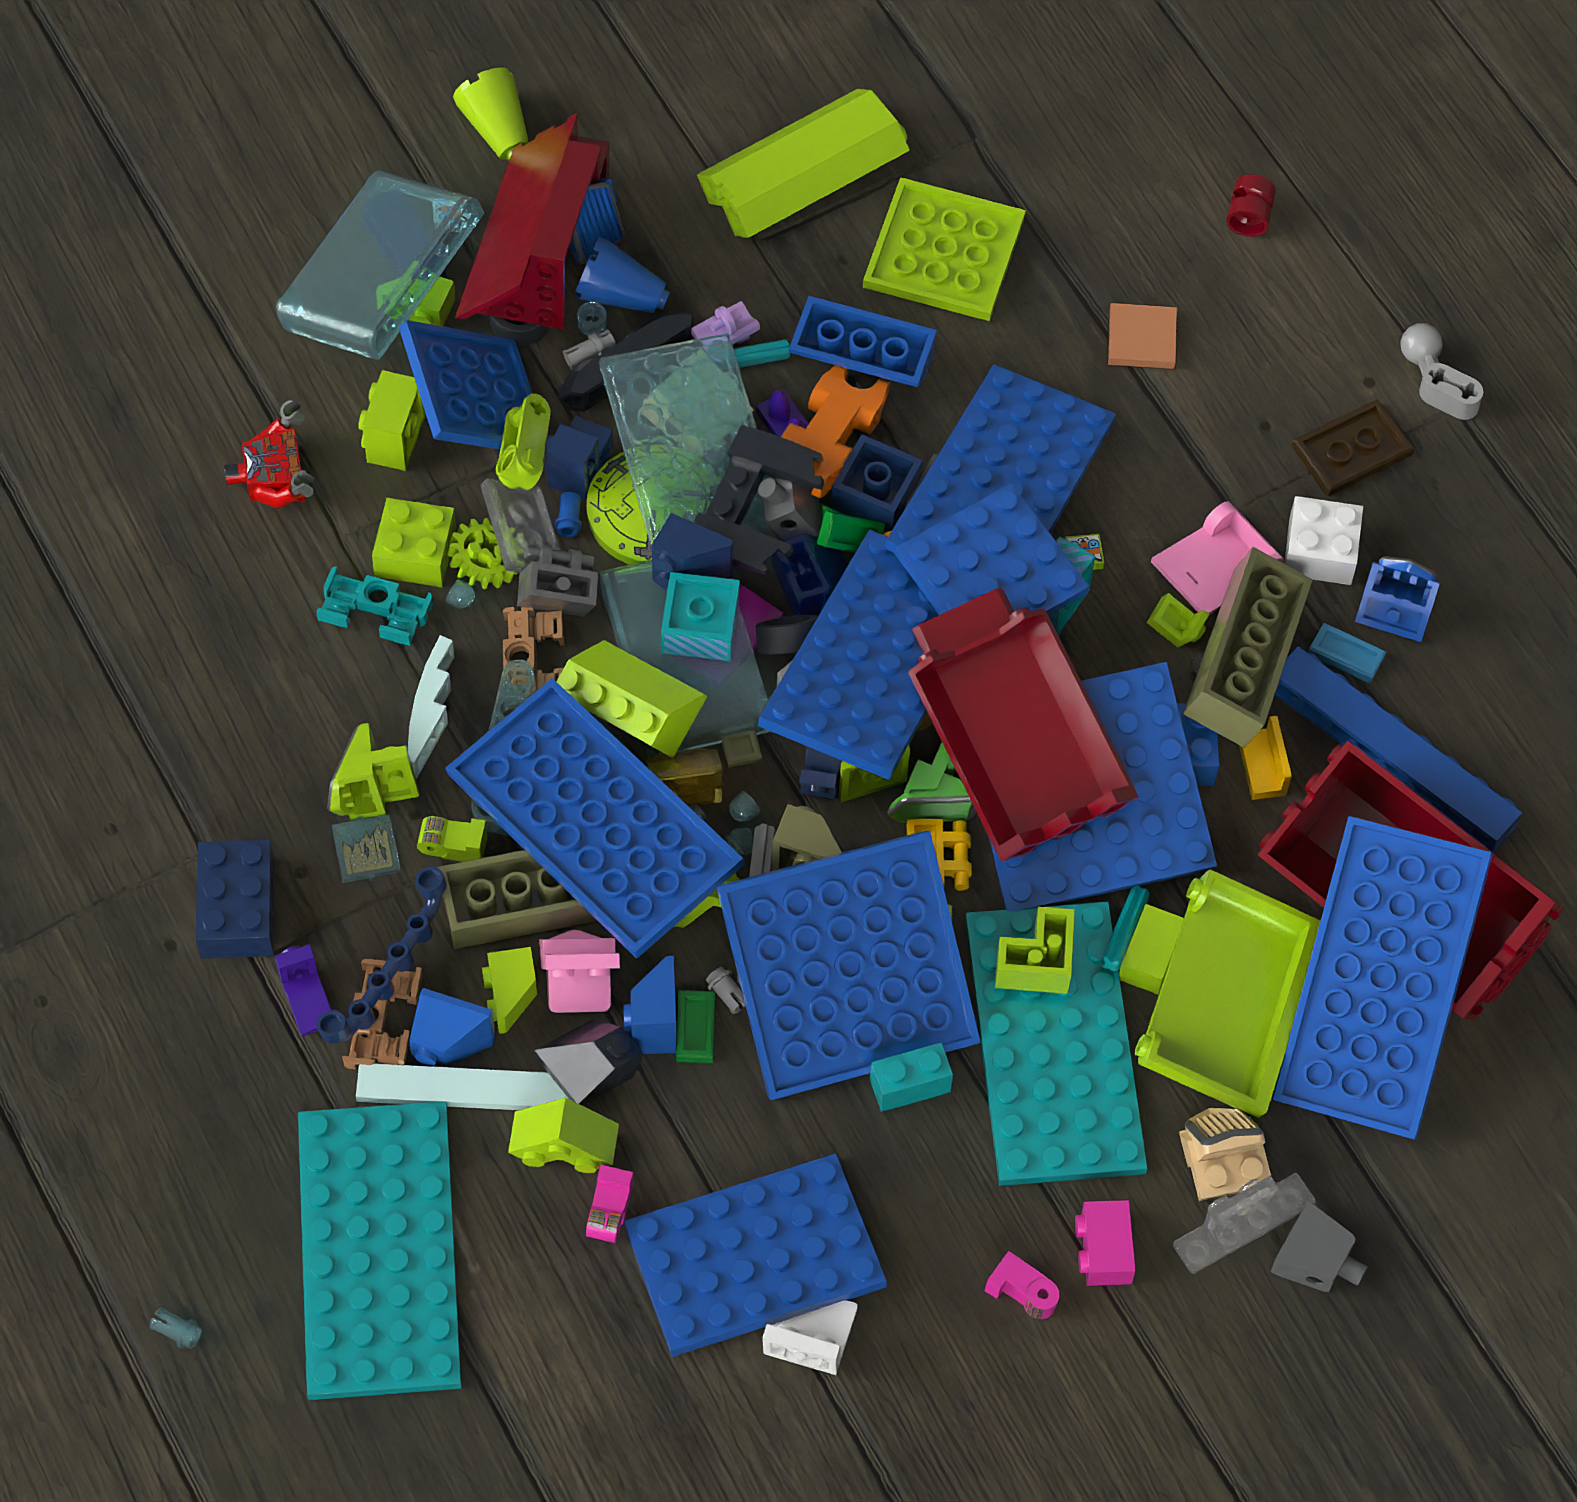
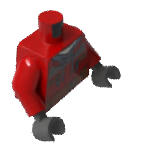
(273, 463)

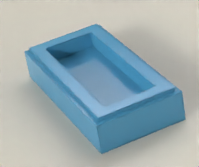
(1347, 653)

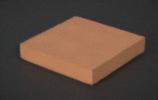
(1142, 336)

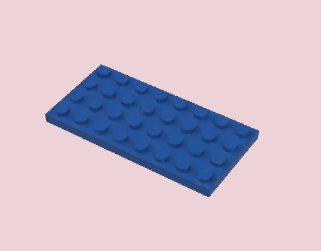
(1008, 435)
(851, 675)
(595, 817)
(1383, 977)

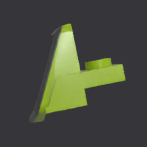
(370, 777)

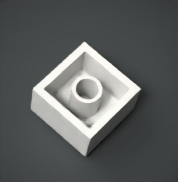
(1324, 539)

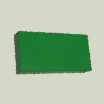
(846, 531)
(695, 1026)

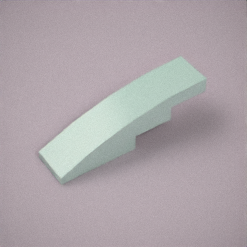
(428, 711)

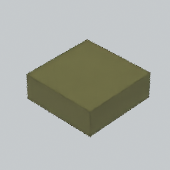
(741, 749)

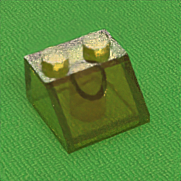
(690, 775)

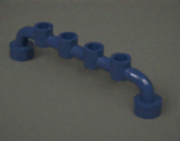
(332, 1024)

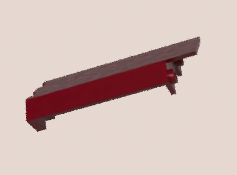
(1017, 723)

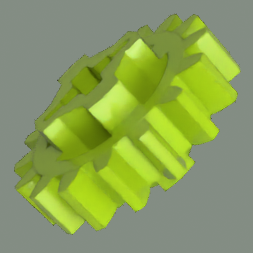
(481, 558)

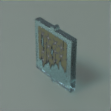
(366, 848)

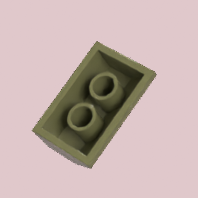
(801, 838)

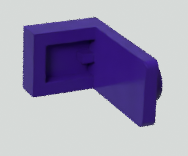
(302, 987)

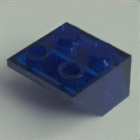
(808, 574)

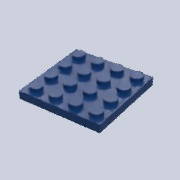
(465, 381)
(990, 548)

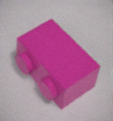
(1106, 1243)

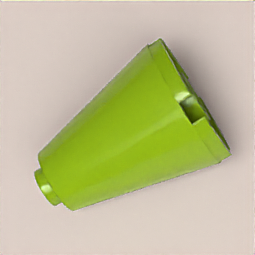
(494, 110)

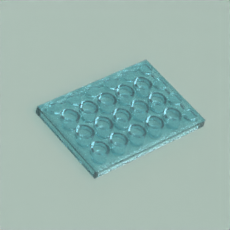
(676, 423)

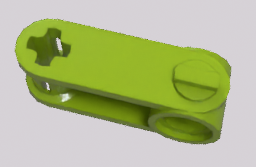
(524, 443)

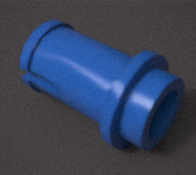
(568, 521)

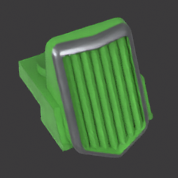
(933, 793)

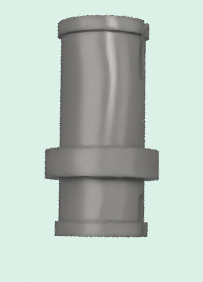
(588, 348)

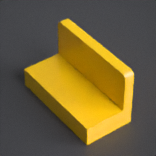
(1267, 763)

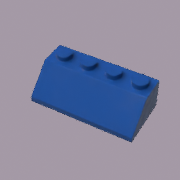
(864, 341)

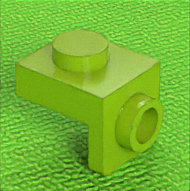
(1177, 621)

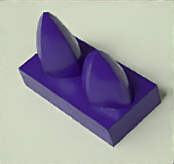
(779, 413)

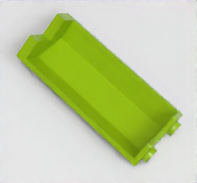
(804, 162)

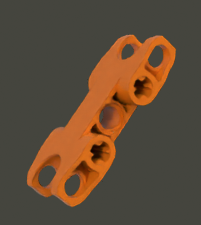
(838, 413)

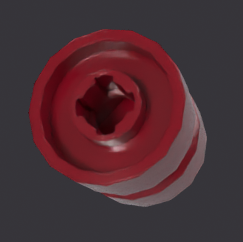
(1251, 205)

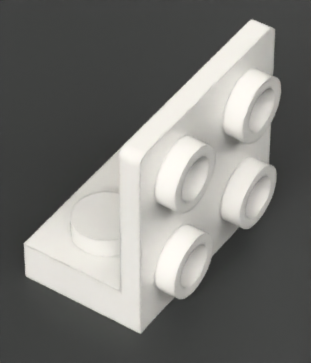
(812, 1338)

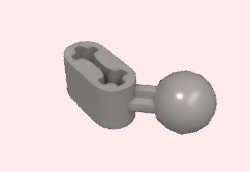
(1422, 346)

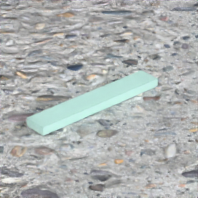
(456, 1086)

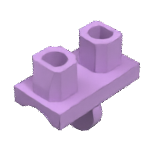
(732, 320)

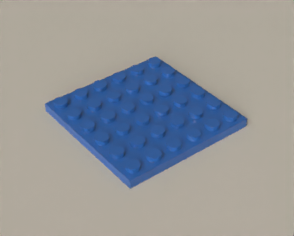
(1148, 839)
(847, 963)

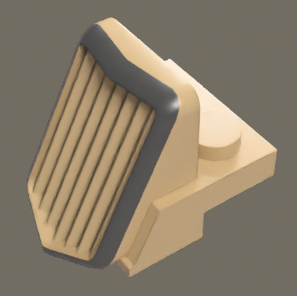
(1223, 1151)

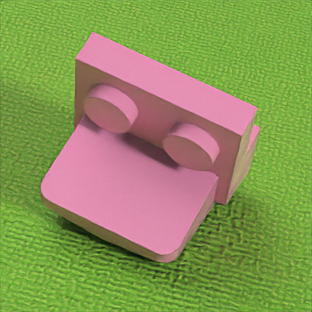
(578, 971)

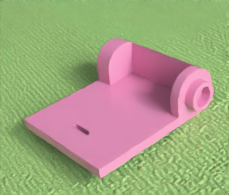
(1206, 559)

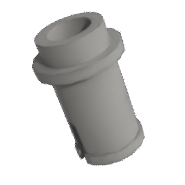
(726, 988)

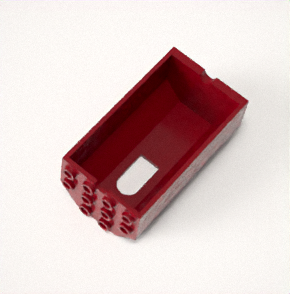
(1307, 844)

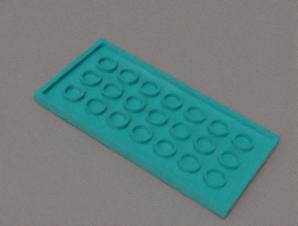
(1056, 1060)
(378, 1251)

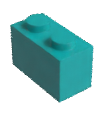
(911, 1077)

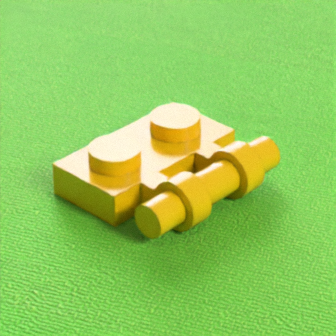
(957, 840)

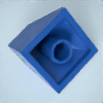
(449, 1029)

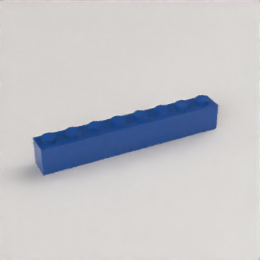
(1355, 717)

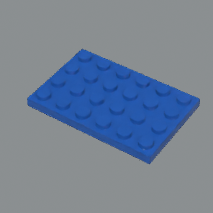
(754, 1254)

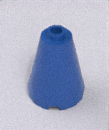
(620, 280)

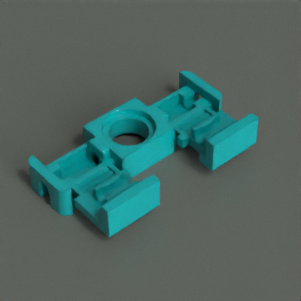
(344, 593)

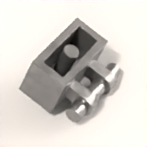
(558, 587)

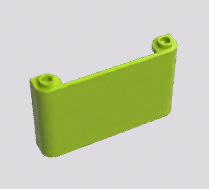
(1230, 993)

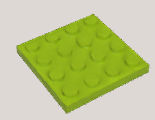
(944, 249)

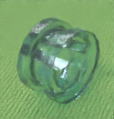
(592, 309)

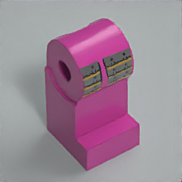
(609, 1203)
(1024, 1285)

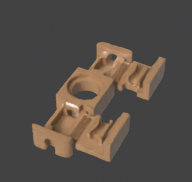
(531, 628)
(378, 1043)

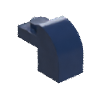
(820, 774)

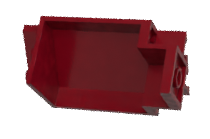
(532, 226)

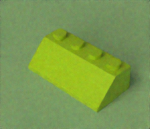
(632, 695)

